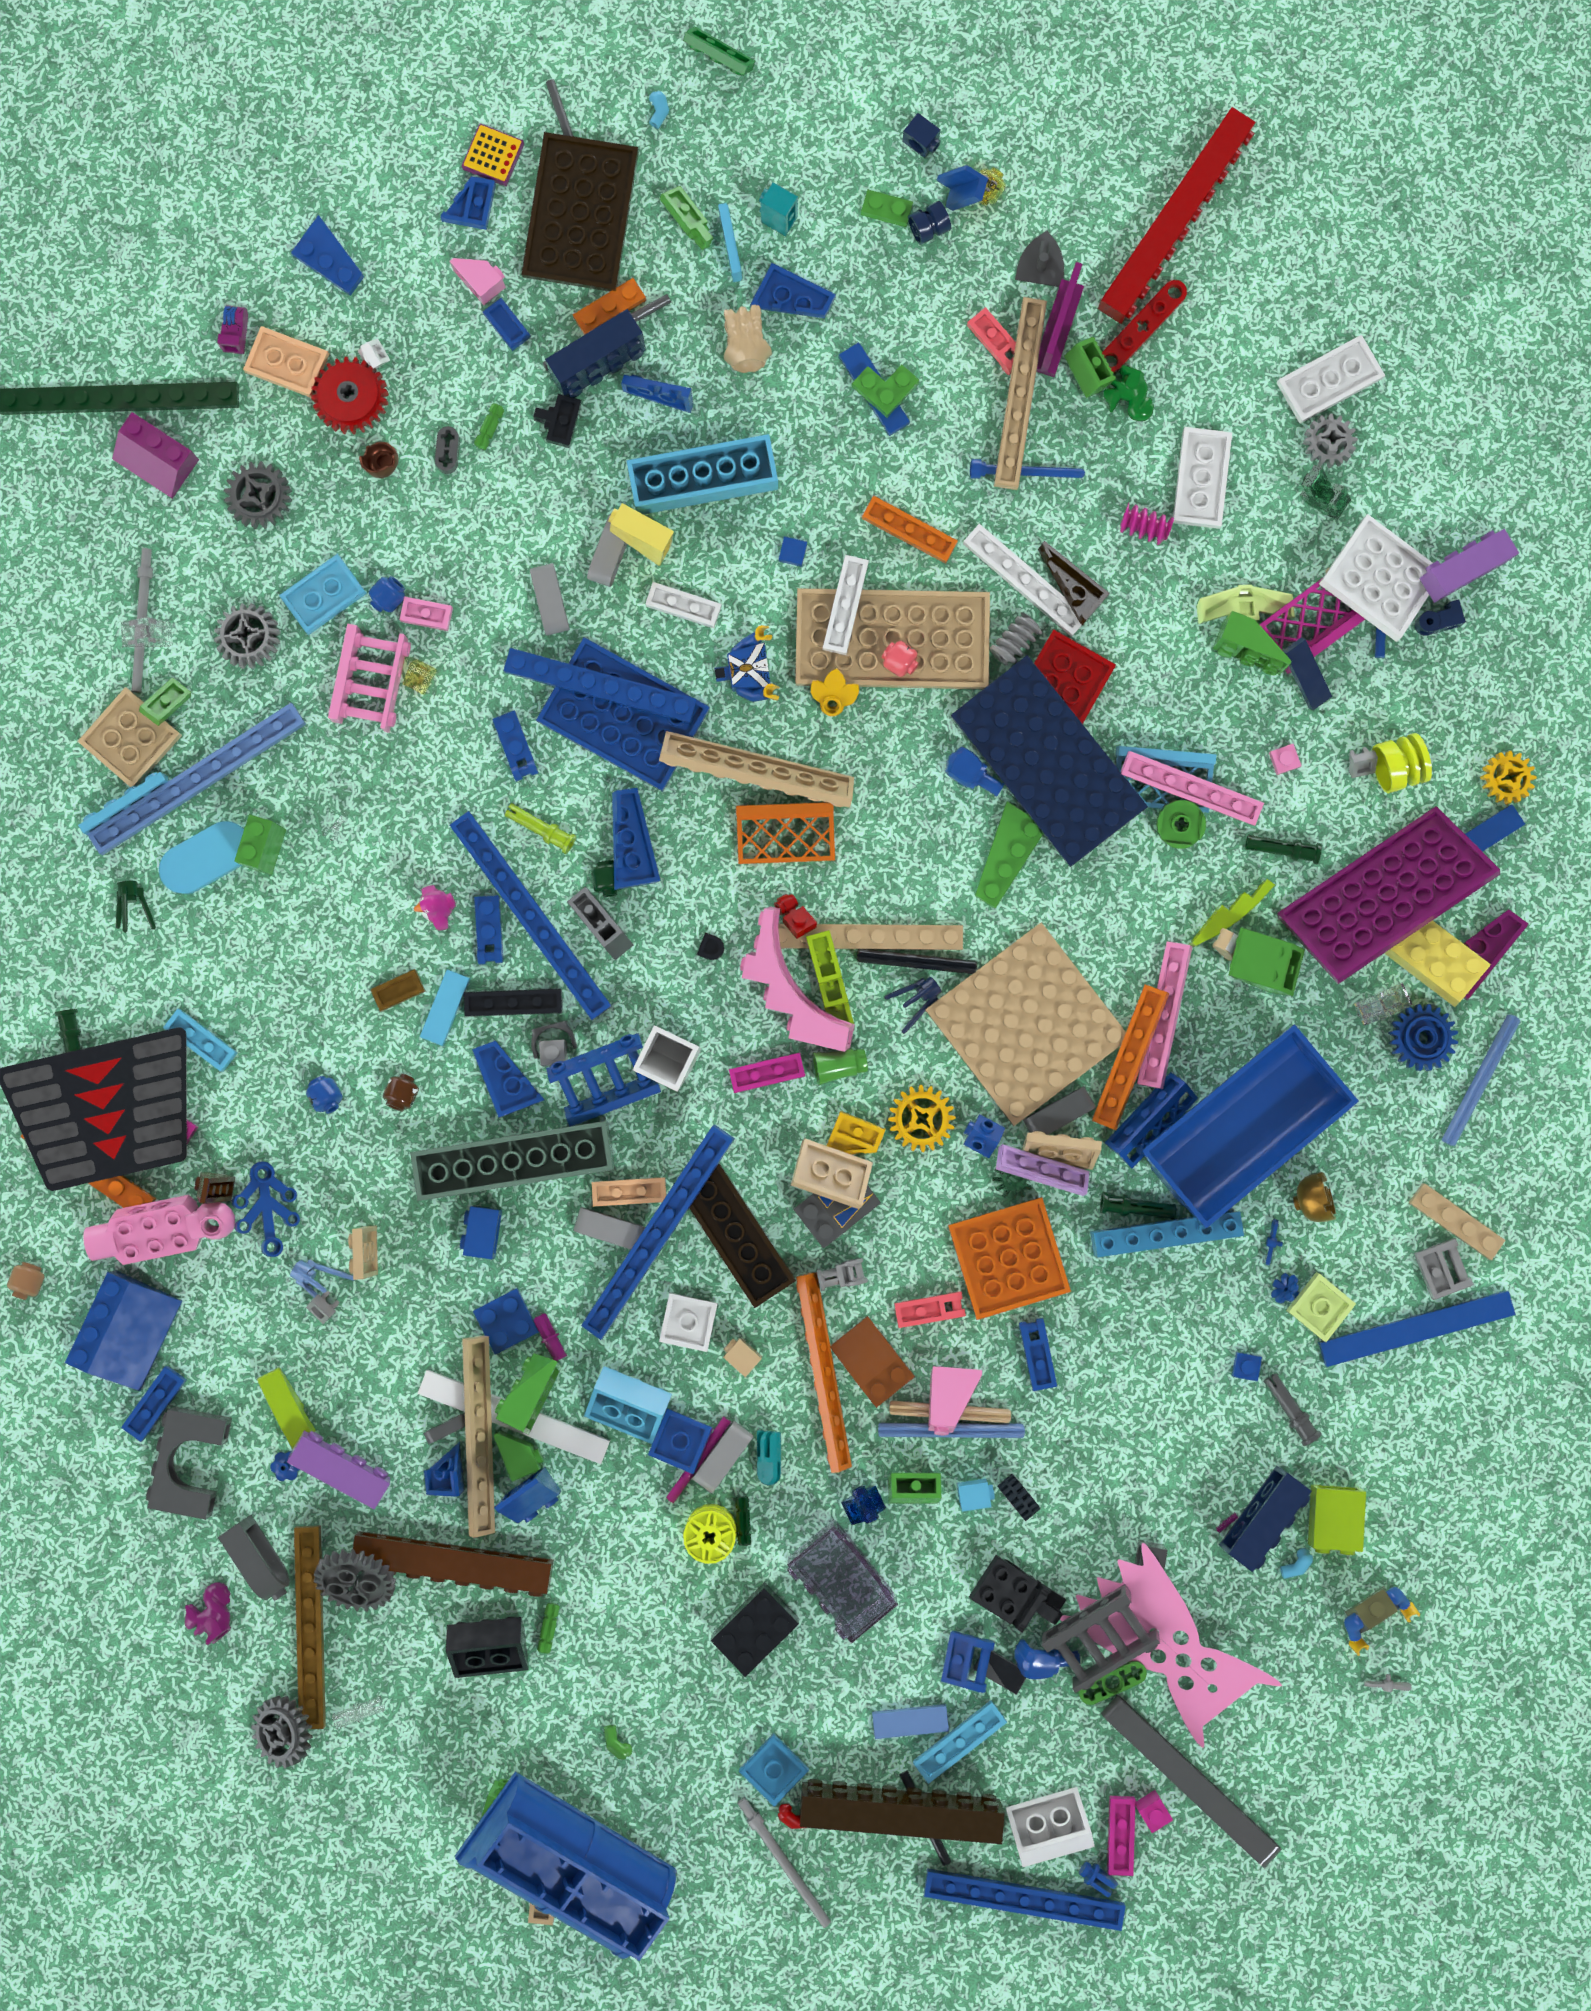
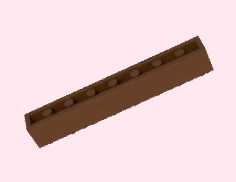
(458, 1563)

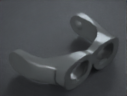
(560, 1025)

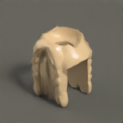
(746, 346)

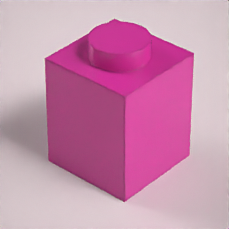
(1153, 1811)

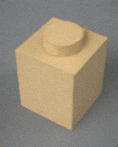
(741, 1356)

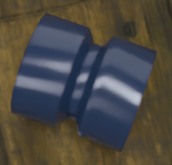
(932, 221)

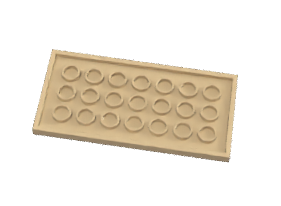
(942, 627)

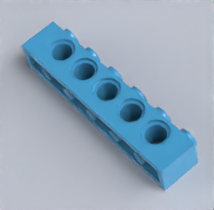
(1164, 1234)

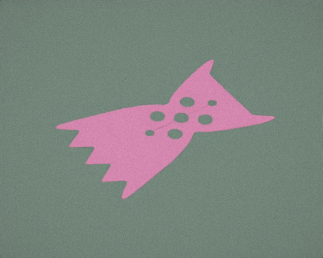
(1161, 1607)

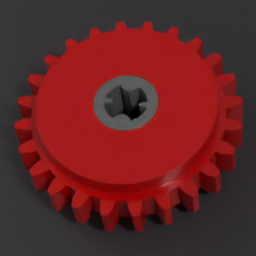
(358, 408)

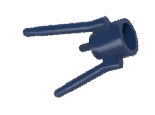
(927, 989)

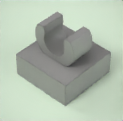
(1362, 763)
(321, 1309)

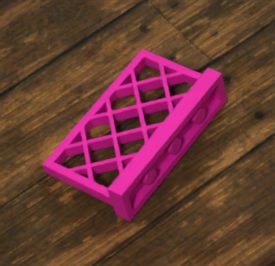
(1325, 638)

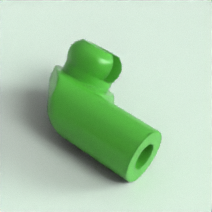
(614, 1746)

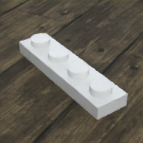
(845, 605)

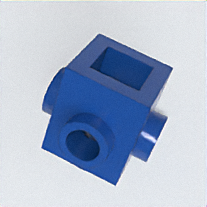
(983, 1135)

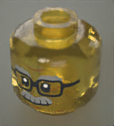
(994, 186)

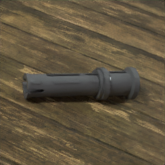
(1298, 1419)

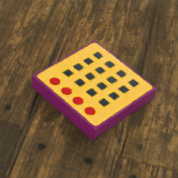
(493, 154)

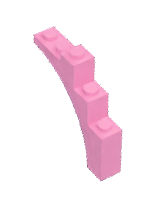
(768, 966)

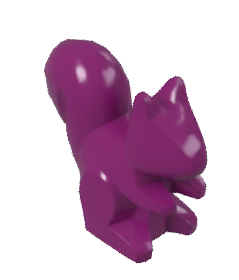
(215, 1618)

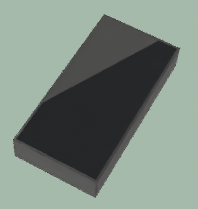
(1003, 1672)

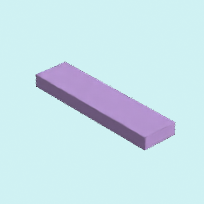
(1042, 1170)

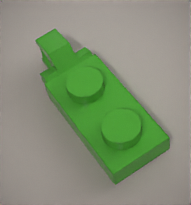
(687, 216)

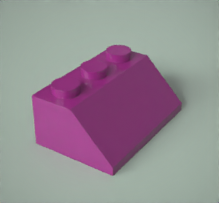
(153, 455)

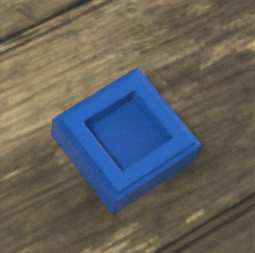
(792, 551)

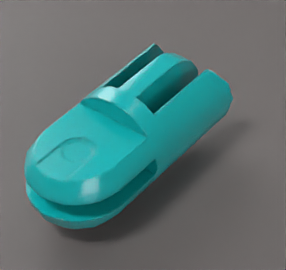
(768, 1456)

